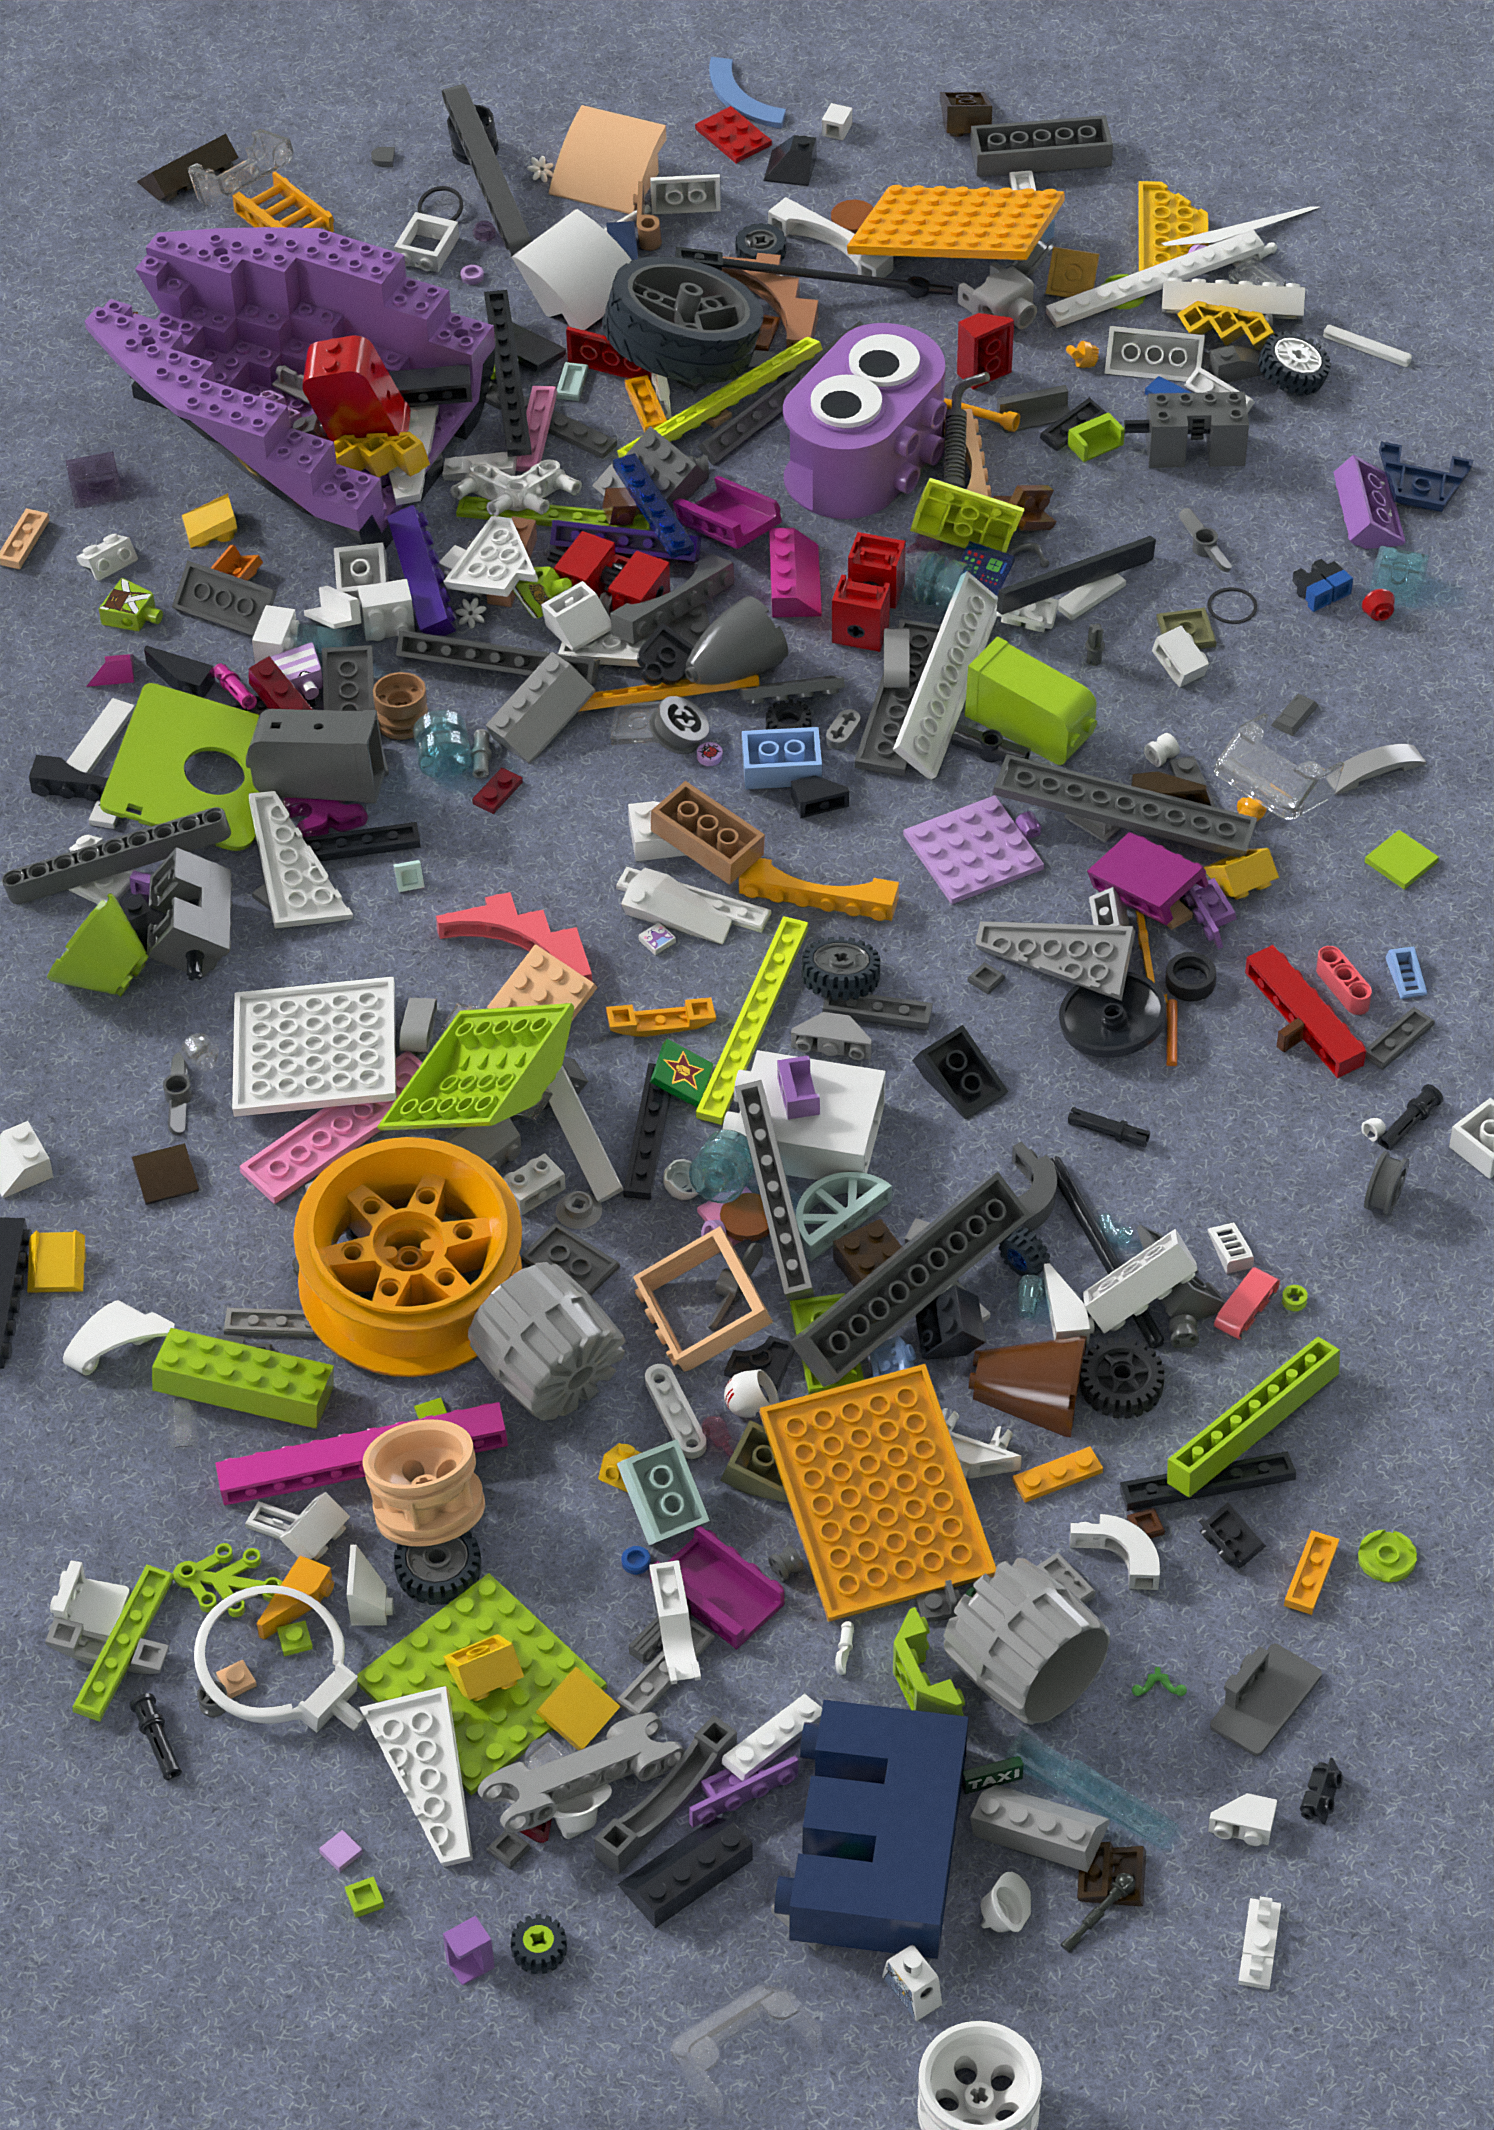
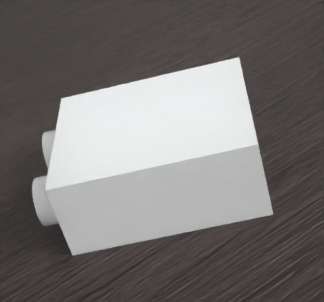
(828, 1142)

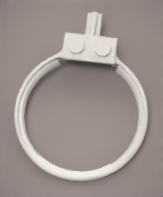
(325, 1701)

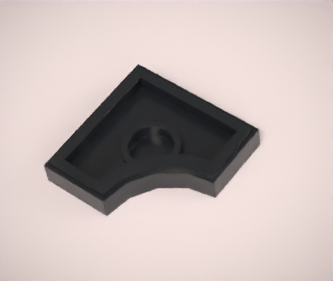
(771, 1357)

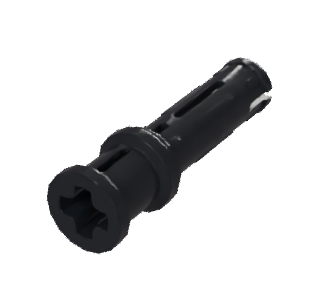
(1417, 1109)
(151, 1725)

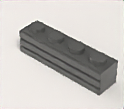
(648, 1641)

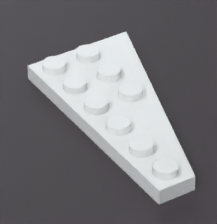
(422, 425)
(292, 873)
(423, 1754)

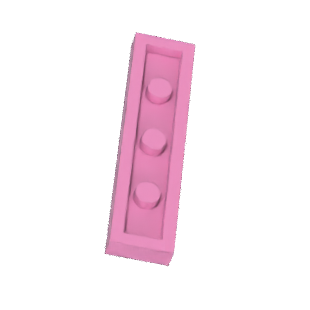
(538, 418)

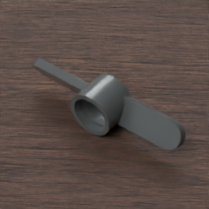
(1205, 534)
(177, 1100)
(728, 1286)

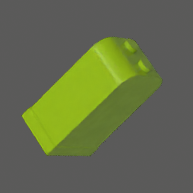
(1029, 702)

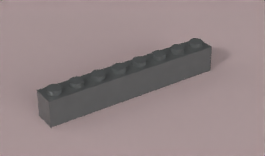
(486, 655)

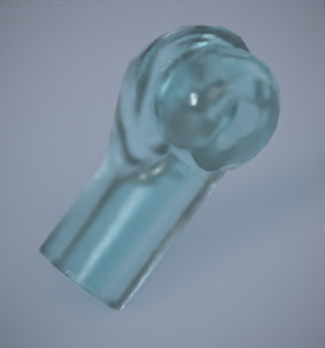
(1119, 1236)

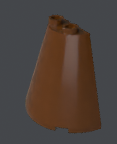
(1032, 1381)

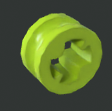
(1292, 1305)

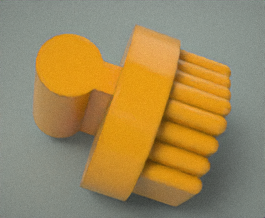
(1084, 355)

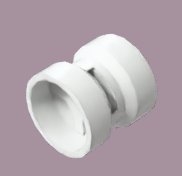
(1163, 748)

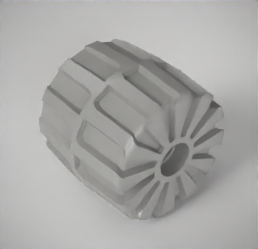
(546, 1340)
(1027, 1641)

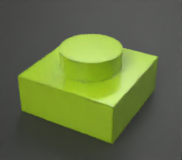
(294, 1638)
(364, 1897)

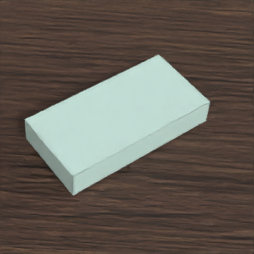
(572, 381)

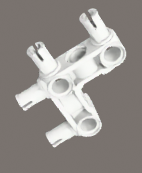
(516, 491)

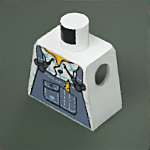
(910, 1976)

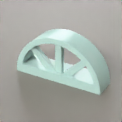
(876, 1196)

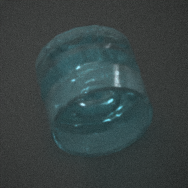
(937, 579)

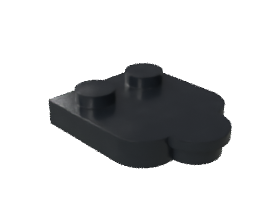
(663, 657)

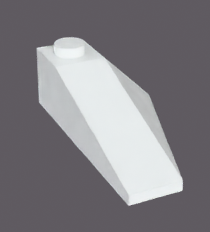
(664, 900)

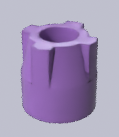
(1028, 825)

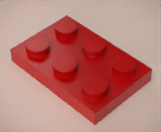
(733, 134)

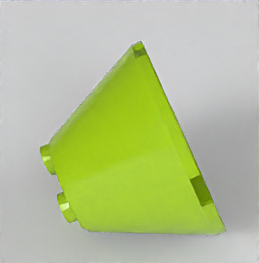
(101, 952)

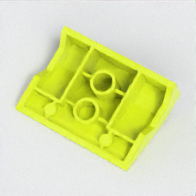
(964, 516)

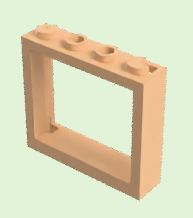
(681, 1262)

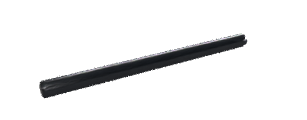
(1100, 1244)

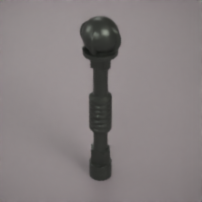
(1122, 1887)

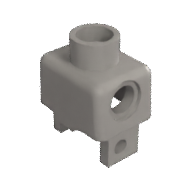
(1005, 293)

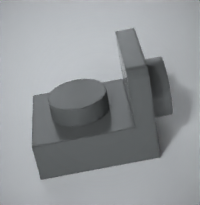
(938, 1604)

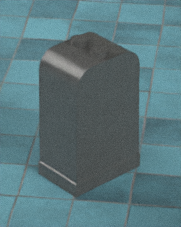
(318, 754)

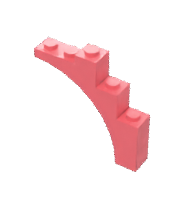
(501, 922)

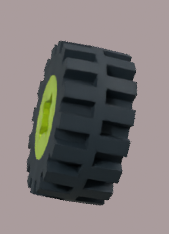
(540, 1955)

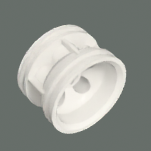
(989, 2052)

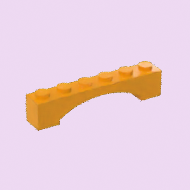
(872, 899)

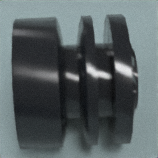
(488, 123)

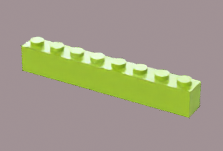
(1253, 1416)

